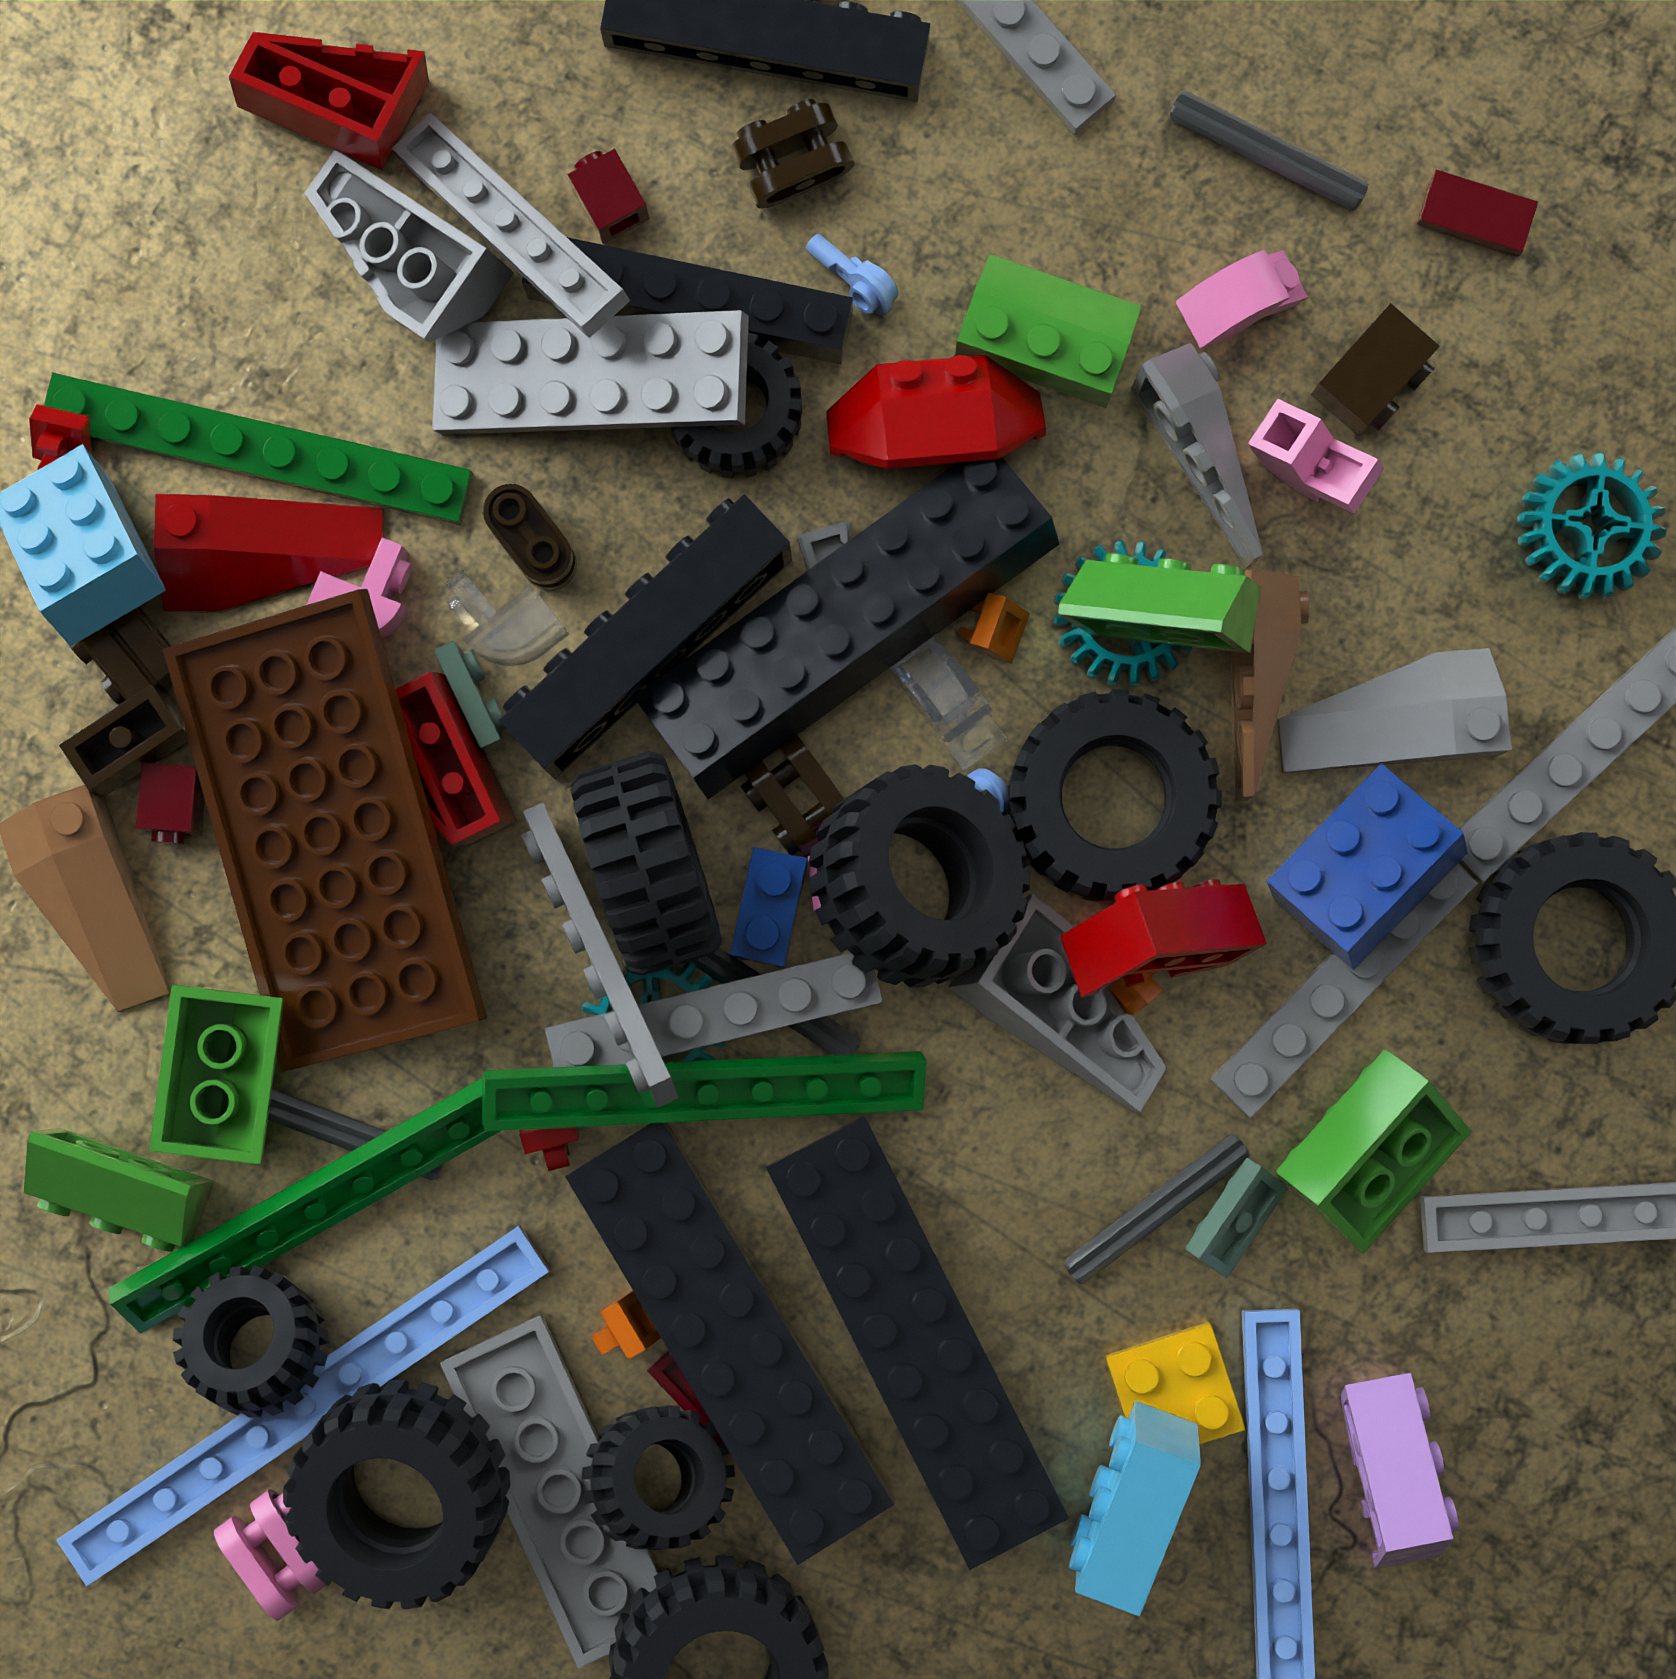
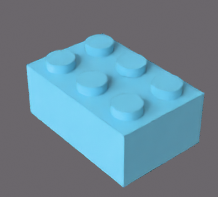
(77, 546)
(1135, 1507)

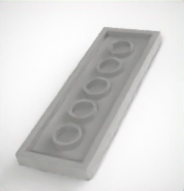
(623, 377)
(545, 1433)

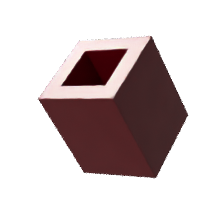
(607, 194)
(170, 802)

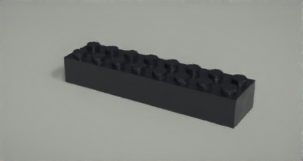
(847, 620)
(731, 1340)
(917, 1342)

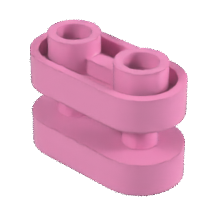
(252, 1563)

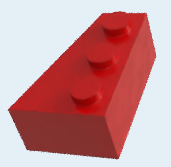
(329, 93)
(453, 769)
(1163, 931)

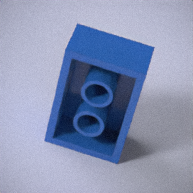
(1367, 866)

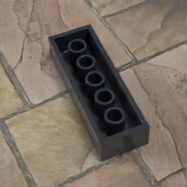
(648, 635)

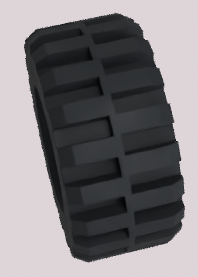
(1123, 722)
(972, 848)
(645, 863)
(1508, 953)
(360, 1547)
(716, 1601)

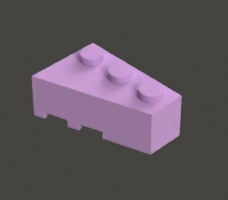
(1398, 1470)

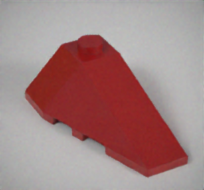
(243, 549)

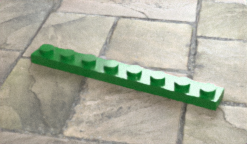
(265, 450)
(705, 1091)
(305, 1208)

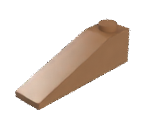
(1262, 674)
(80, 881)

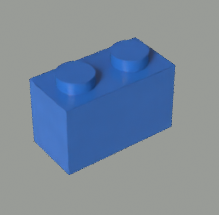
(769, 907)

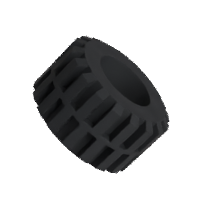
(766, 439)
(214, 1323)
(701, 1471)

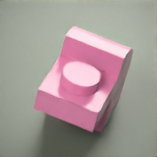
(1241, 296)
(1310, 460)
(386, 575)

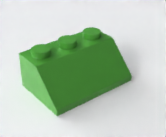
(1048, 330)
(1164, 603)
(216, 1074)
(1374, 1150)
(114, 1188)

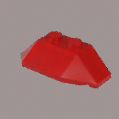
(935, 413)

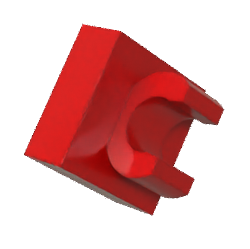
(57, 433)
(552, 1143)

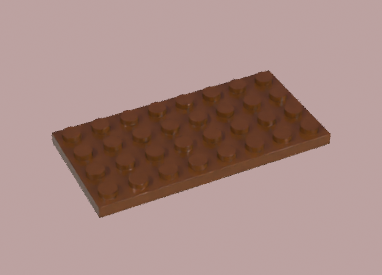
(325, 830)

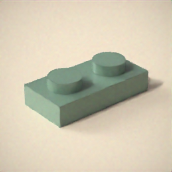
(463, 674)
(1236, 1217)

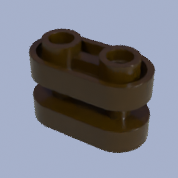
(803, 126)
(530, 537)
(766, 787)

